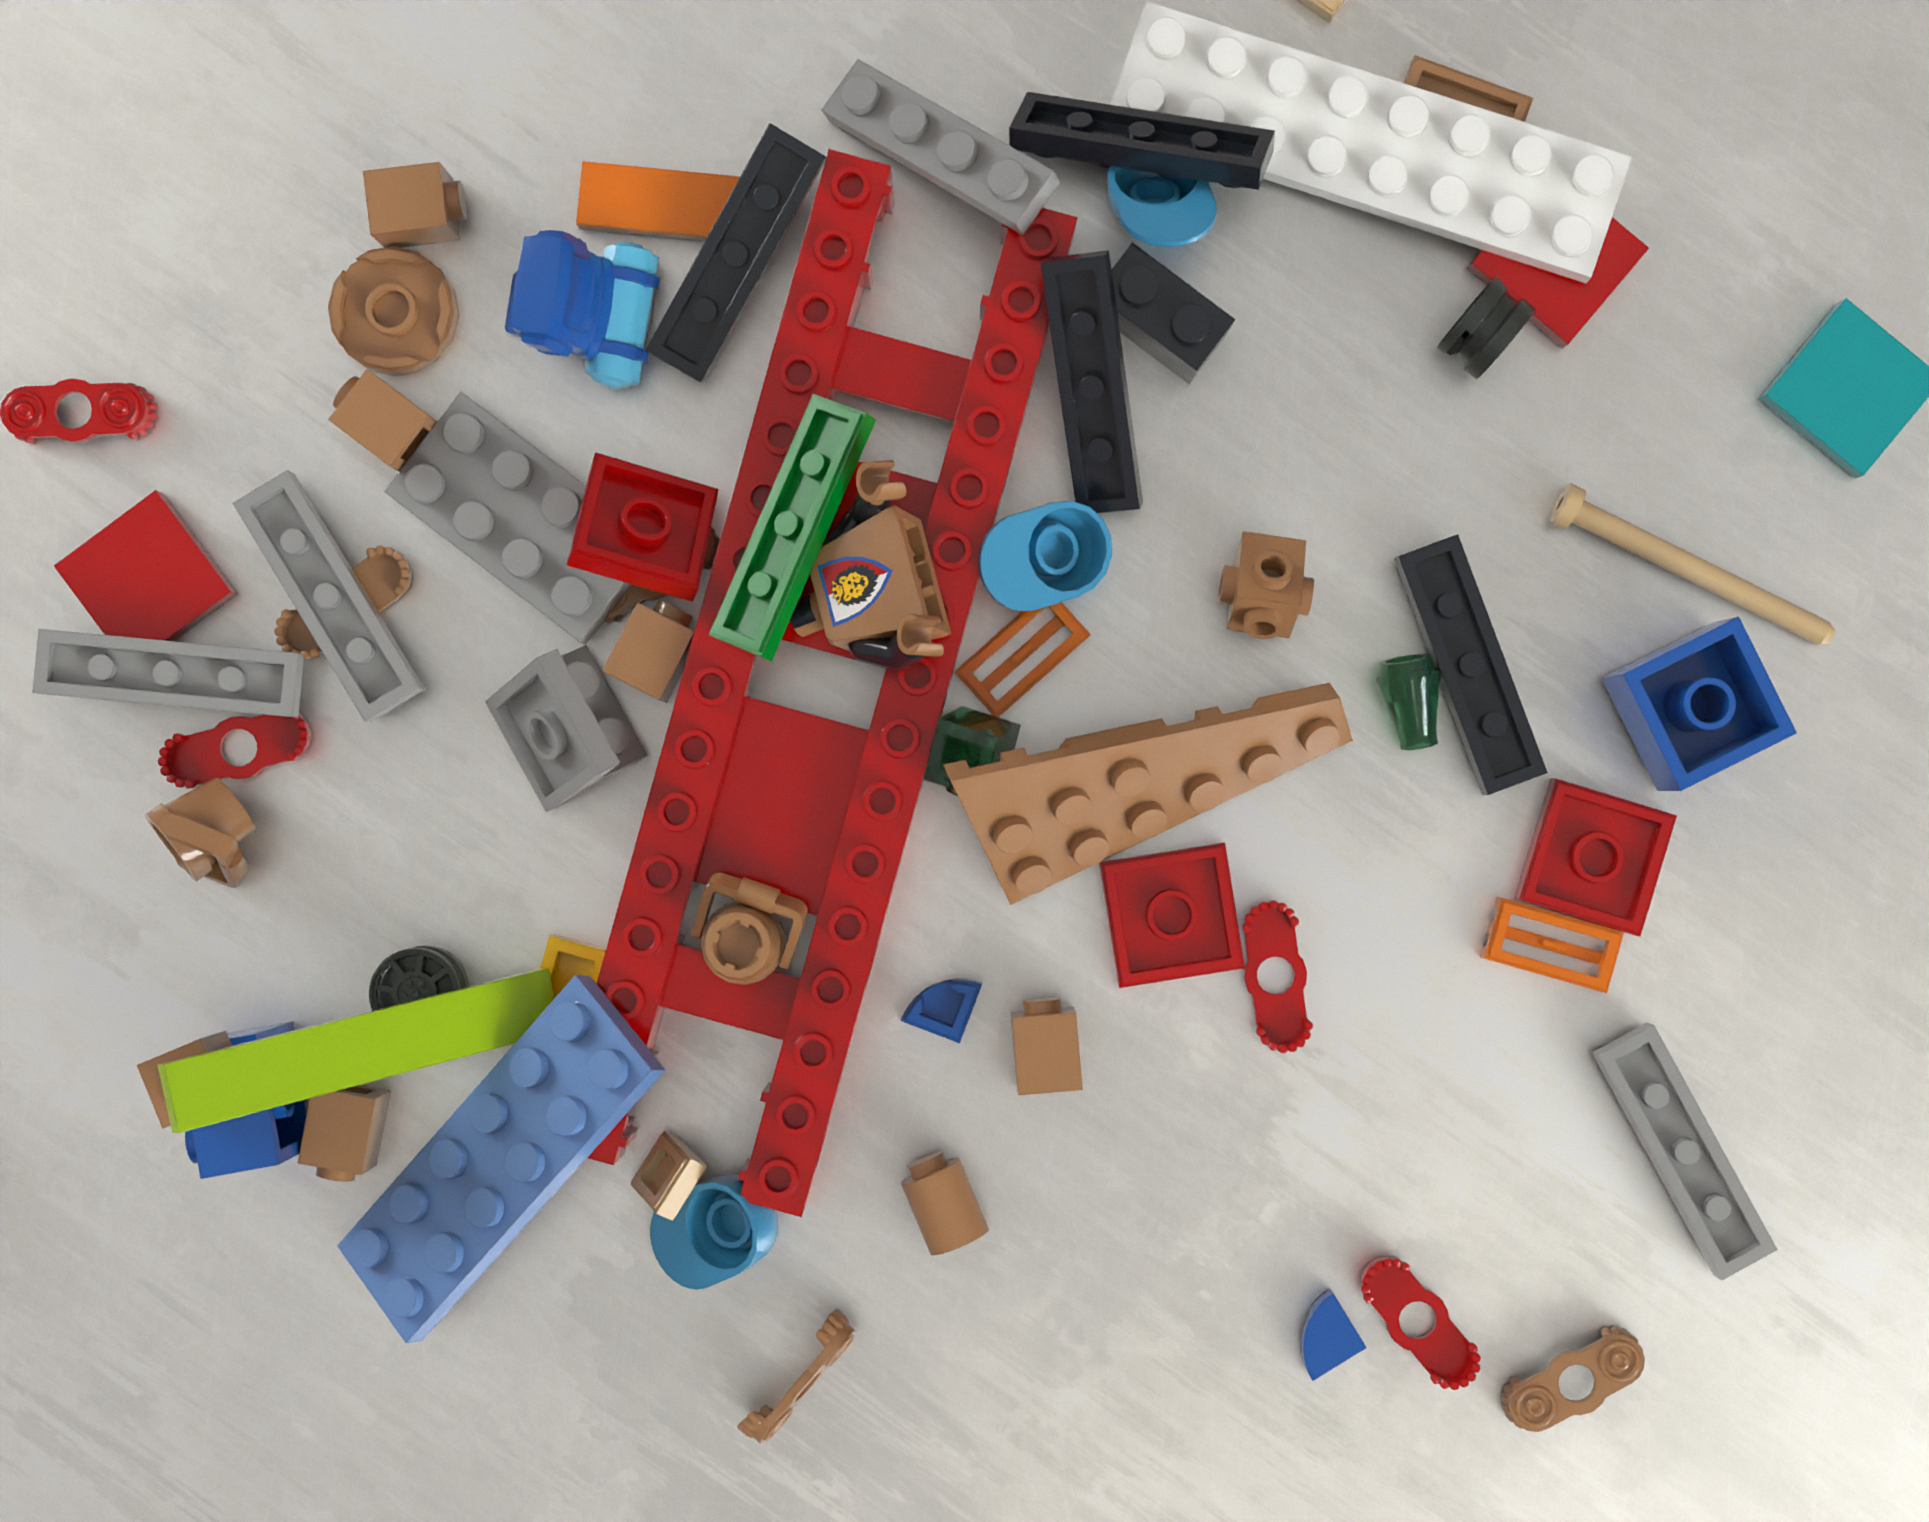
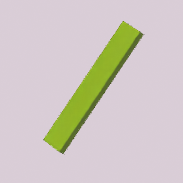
(351, 1050)

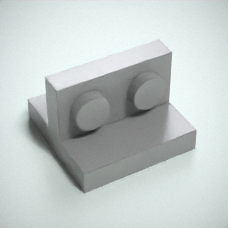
(564, 725)

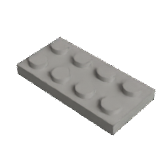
(506, 513)

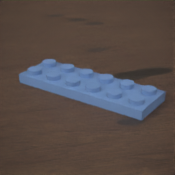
(500, 1158)

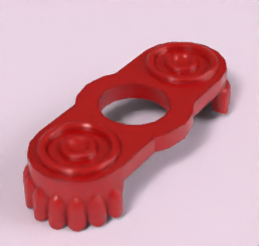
(116, 410)
(200, 756)
(1282, 1015)
(1444, 1349)

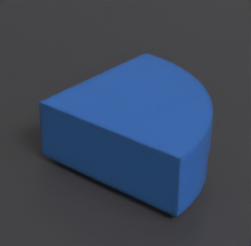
(944, 1007)
(1328, 1337)

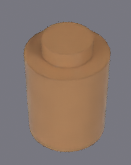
(943, 1203)

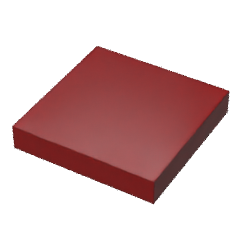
(1559, 301)
(643, 527)
(146, 574)
(1595, 857)
(1171, 915)

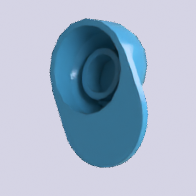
(1161, 208)
(1044, 555)
(713, 1234)

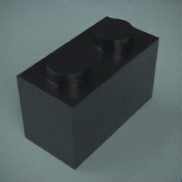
(1166, 314)

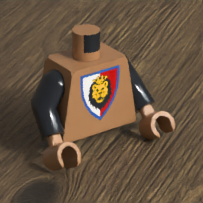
(876, 580)

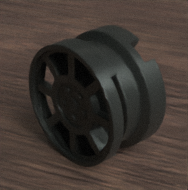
(1486, 328)
(414, 976)

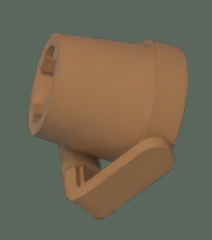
(205, 832)
(745, 937)

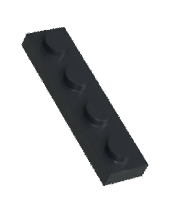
(1142, 140)
(736, 253)
(1092, 381)
(1470, 665)

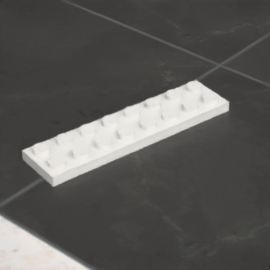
(1384, 142)

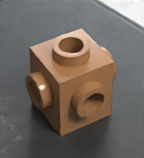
(1266, 586)

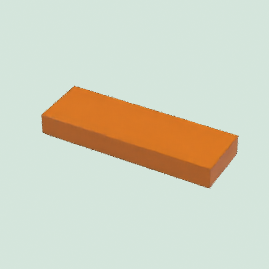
(651, 200)

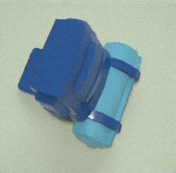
(585, 303)

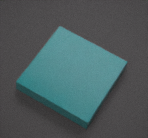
(1850, 388)

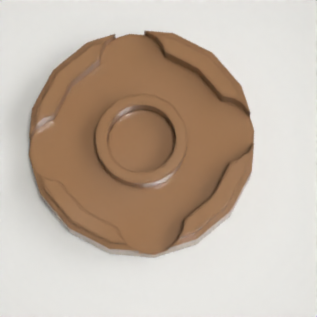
(393, 311)

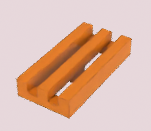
(982, 689)
(1499, 929)

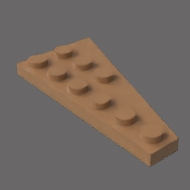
(1125, 784)

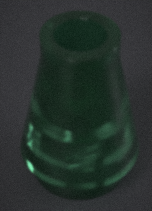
(1411, 697)

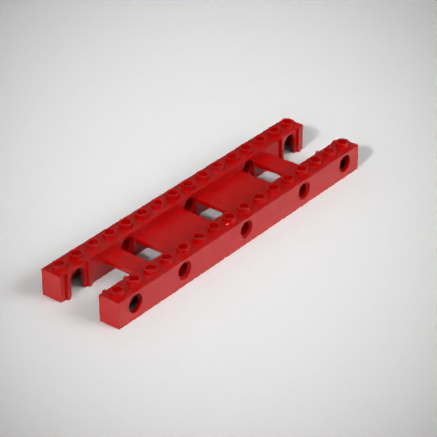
(790, 791)

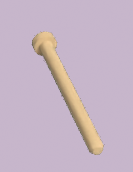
(1574, 509)

